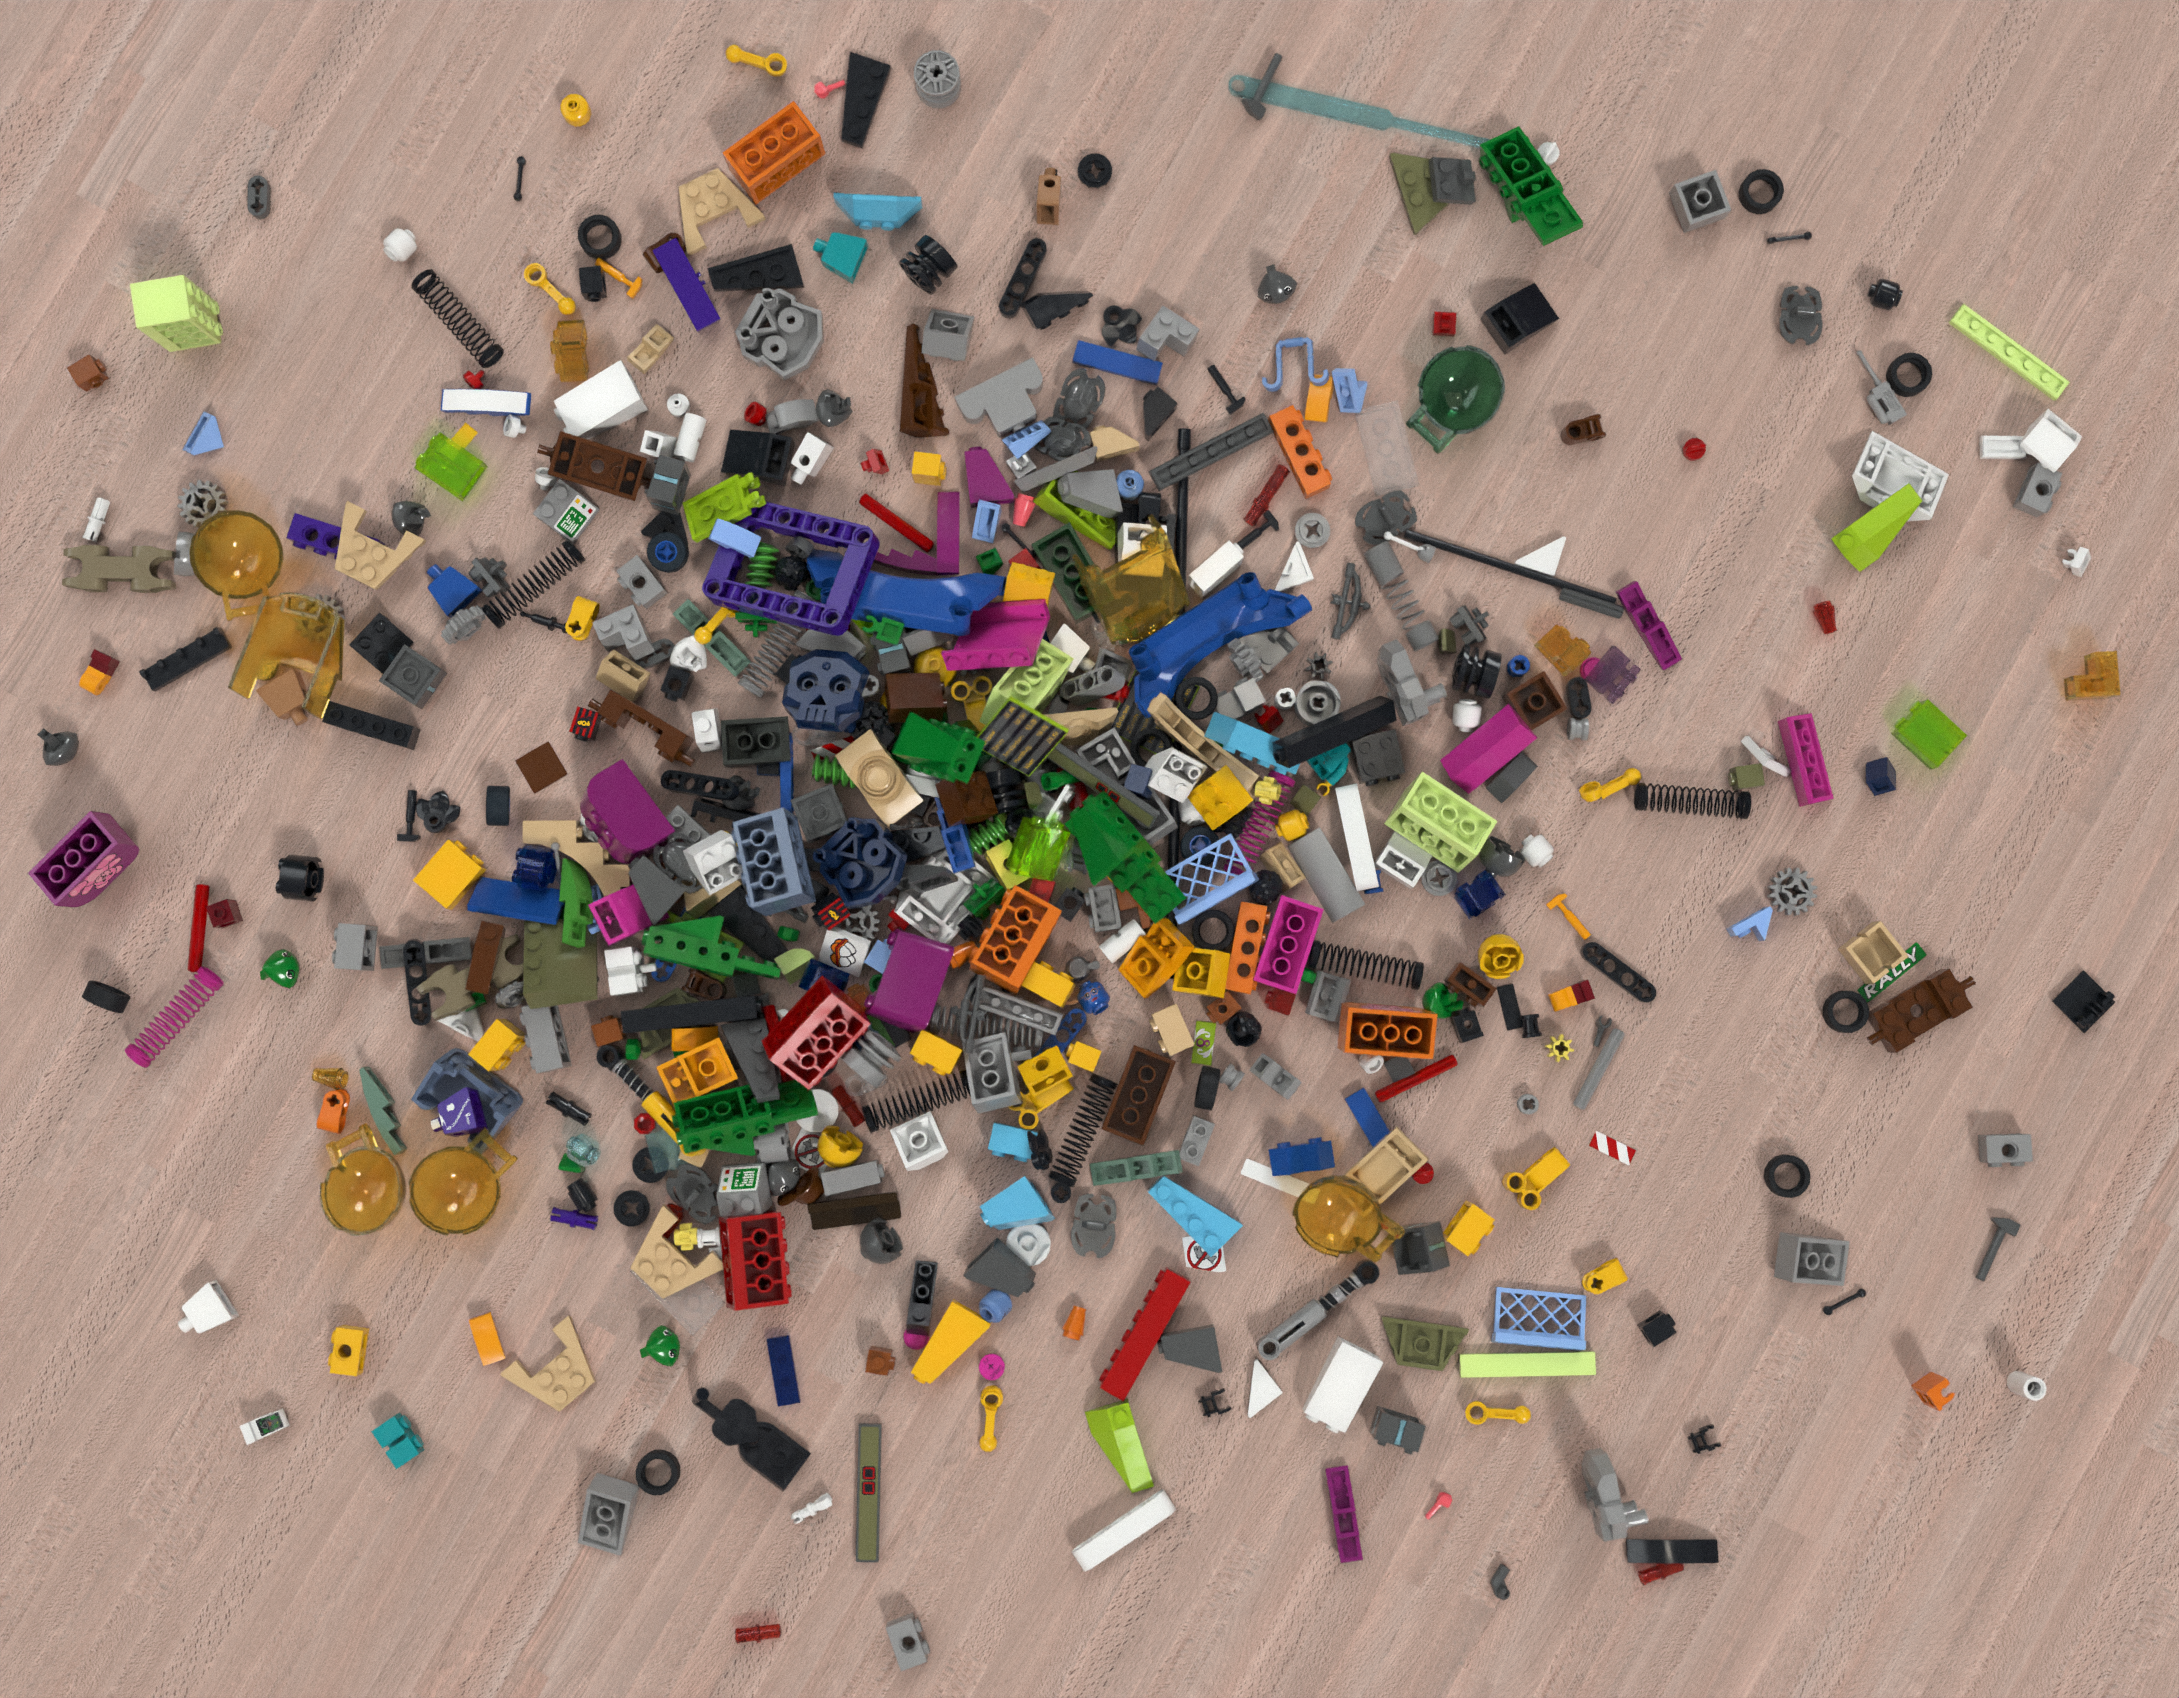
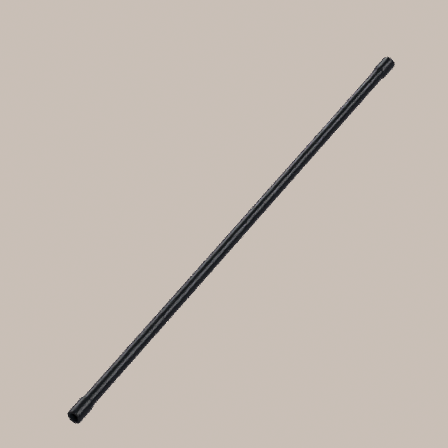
(1183, 446)

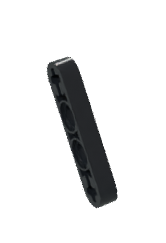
(1020, 277)
(699, 785)
(1616, 974)
(413, 982)

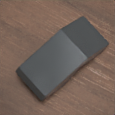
(1511, 777)

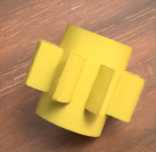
(1267, 790)
(1565, 1044)
(685, 1236)

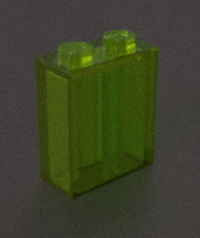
(450, 466)
(1928, 733)
(1038, 848)

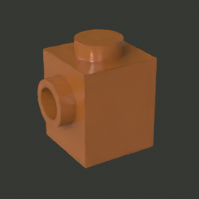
(88, 372)
(1222, 1008)
(608, 1031)
(880, 1361)

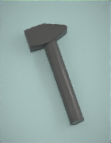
(1254, 107)
(2004, 1226)

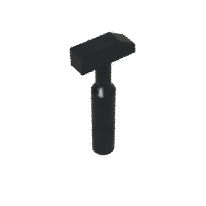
(1226, 390)
(1271, 521)
(410, 819)

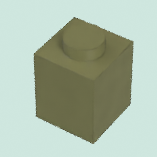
(1746, 777)

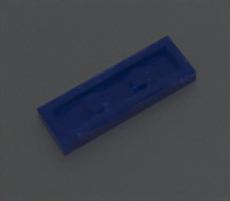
(783, 1370)

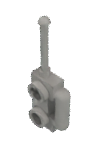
(1885, 395)

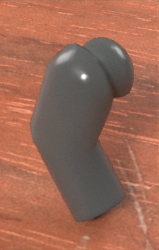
(1498, 1582)

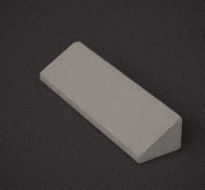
(1057, 469)
(1020, 1009)

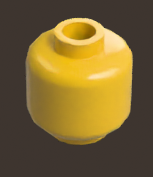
(575, 110)
(1292, 825)

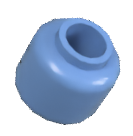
(1124, 479)
(995, 1306)

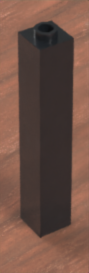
(1334, 731)
(691, 1014)

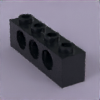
(371, 725)

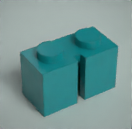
(400, 1439)

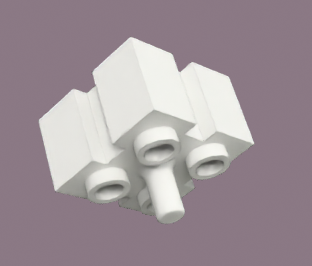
(626, 970)

